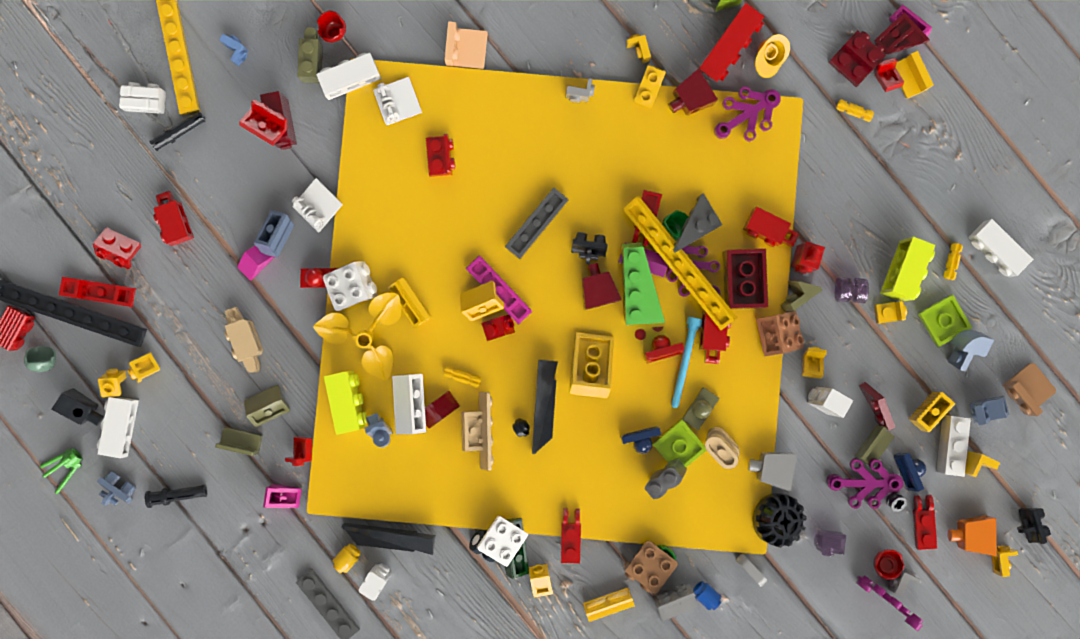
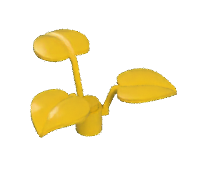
(376, 361)

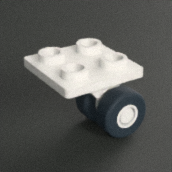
(499, 542)

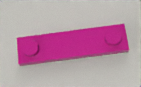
(512, 303)

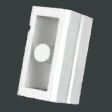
(142, 99)
(375, 581)

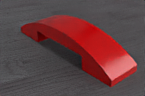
(97, 291)

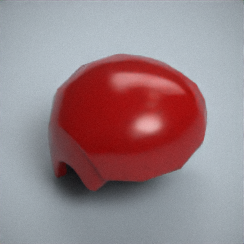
(331, 26)
(888, 564)

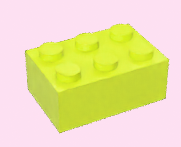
(908, 269)
(345, 402)

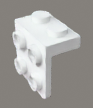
(350, 285)

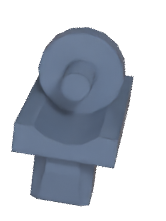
(378, 430)
(109, 482)

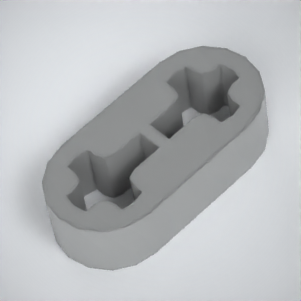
(751, 570)

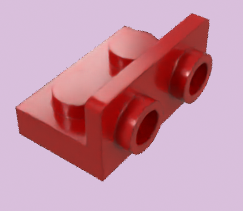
(439, 155)

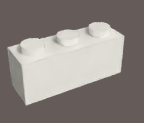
(348, 75)
(1000, 248)
(829, 401)
(409, 404)
(117, 427)
(953, 445)

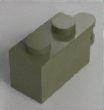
(309, 56)

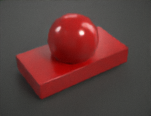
(314, 277)
(663, 349)

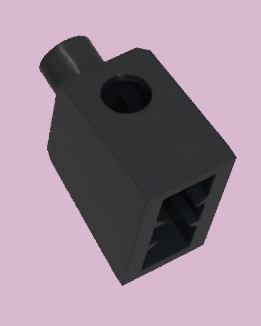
(71, 405)

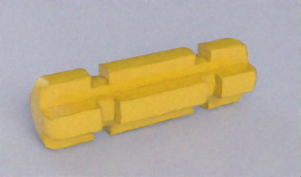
(855, 110)
(953, 261)
(462, 376)

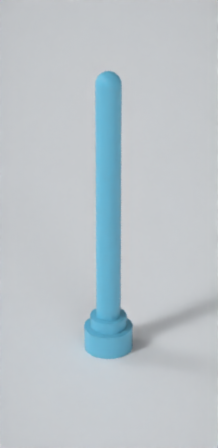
(693, 325)

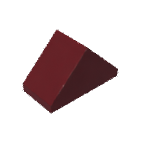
(440, 409)

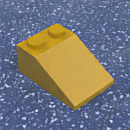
(592, 365)

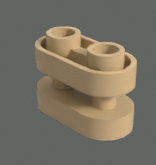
(722, 448)

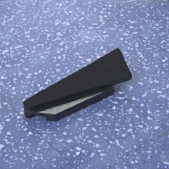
(544, 404)
(390, 538)

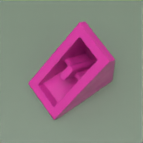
(253, 262)
(282, 496)

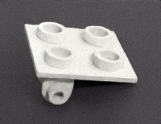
(397, 100)
(317, 205)

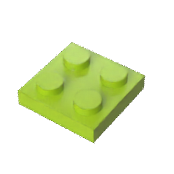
(944, 320)
(680, 444)

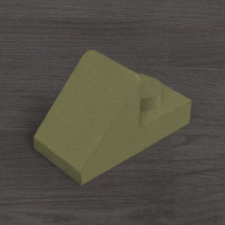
(801, 294)

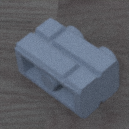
(274, 233)

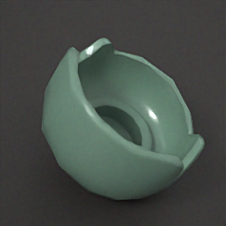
(40, 359)

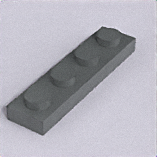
(536, 223)
(327, 605)

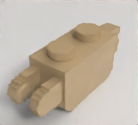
(244, 340)

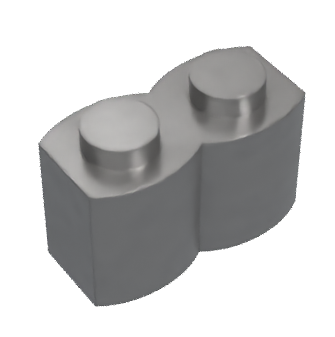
(665, 478)

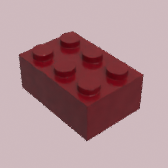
(745, 278)

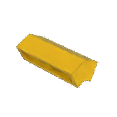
(409, 302)
(608, 604)

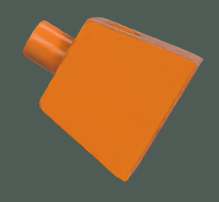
(976, 535)

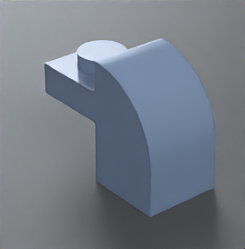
(966, 345)
(989, 409)

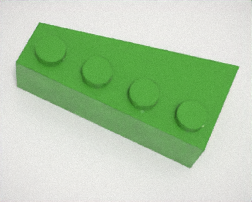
(639, 291)

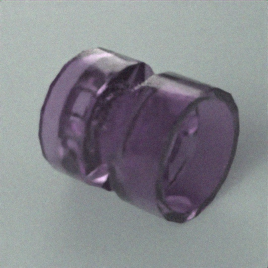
(854, 290)

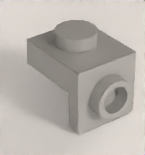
(577, 94)
(900, 583)

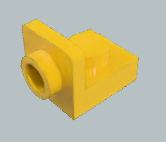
(642, 50)
(890, 312)
(142, 367)
(1001, 563)
(540, 580)

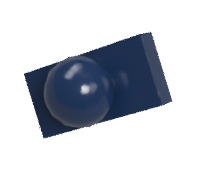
(641, 439)
(911, 471)

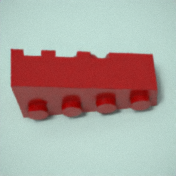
(732, 41)

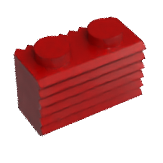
(13, 328)

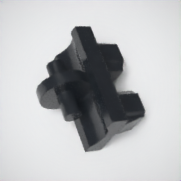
(589, 249)
(1032, 525)

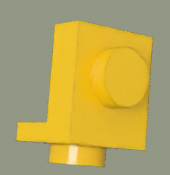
(813, 362)
(110, 382)

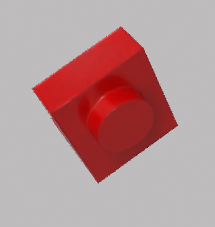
(888, 75)
(498, 327)
(301, 451)

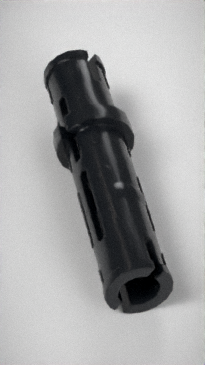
(177, 131)

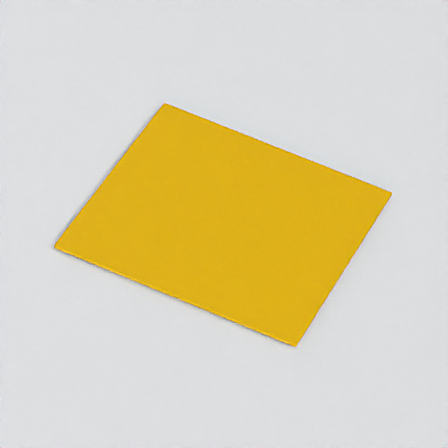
(511, 148)

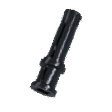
(167, 496)

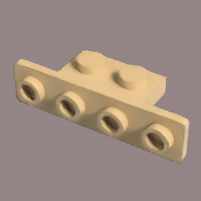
(477, 431)

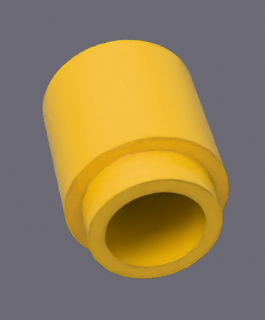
(346, 558)

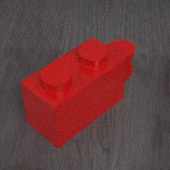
(172, 220)
(769, 228)
(807, 257)
(713, 339)

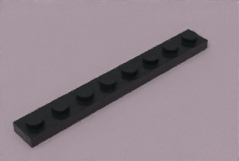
(72, 314)

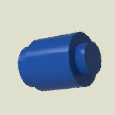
(707, 595)

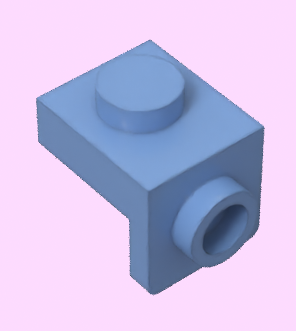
(233, 43)

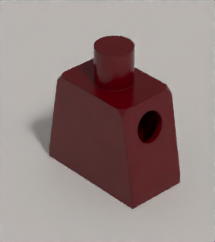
(693, 95)
(598, 288)

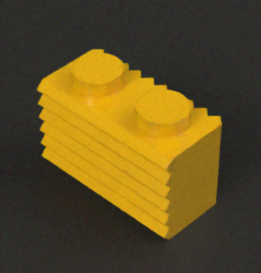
(931, 411)

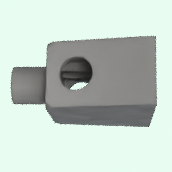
(775, 468)

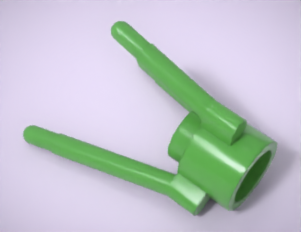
(69, 459)

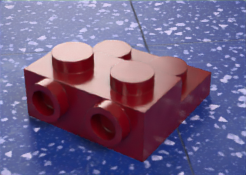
(857, 58)

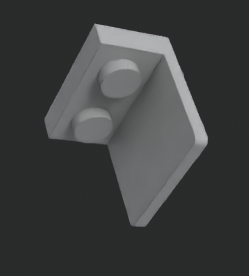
(675, 601)

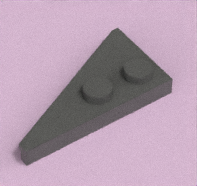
(700, 222)

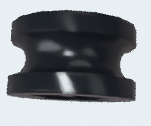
(896, 501)

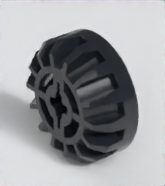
(773, 521)

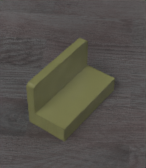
(266, 406)
(240, 441)
(874, 444)

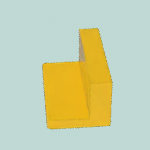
(914, 75)
(480, 301)
(976, 460)

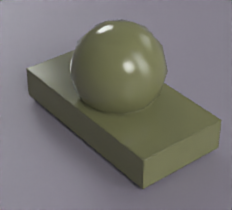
(700, 408)

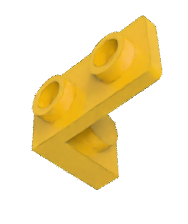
(649, 86)

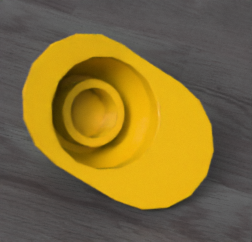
(771, 55)

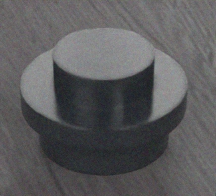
(521, 427)

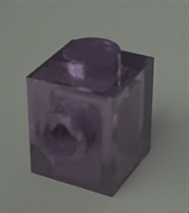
(830, 542)

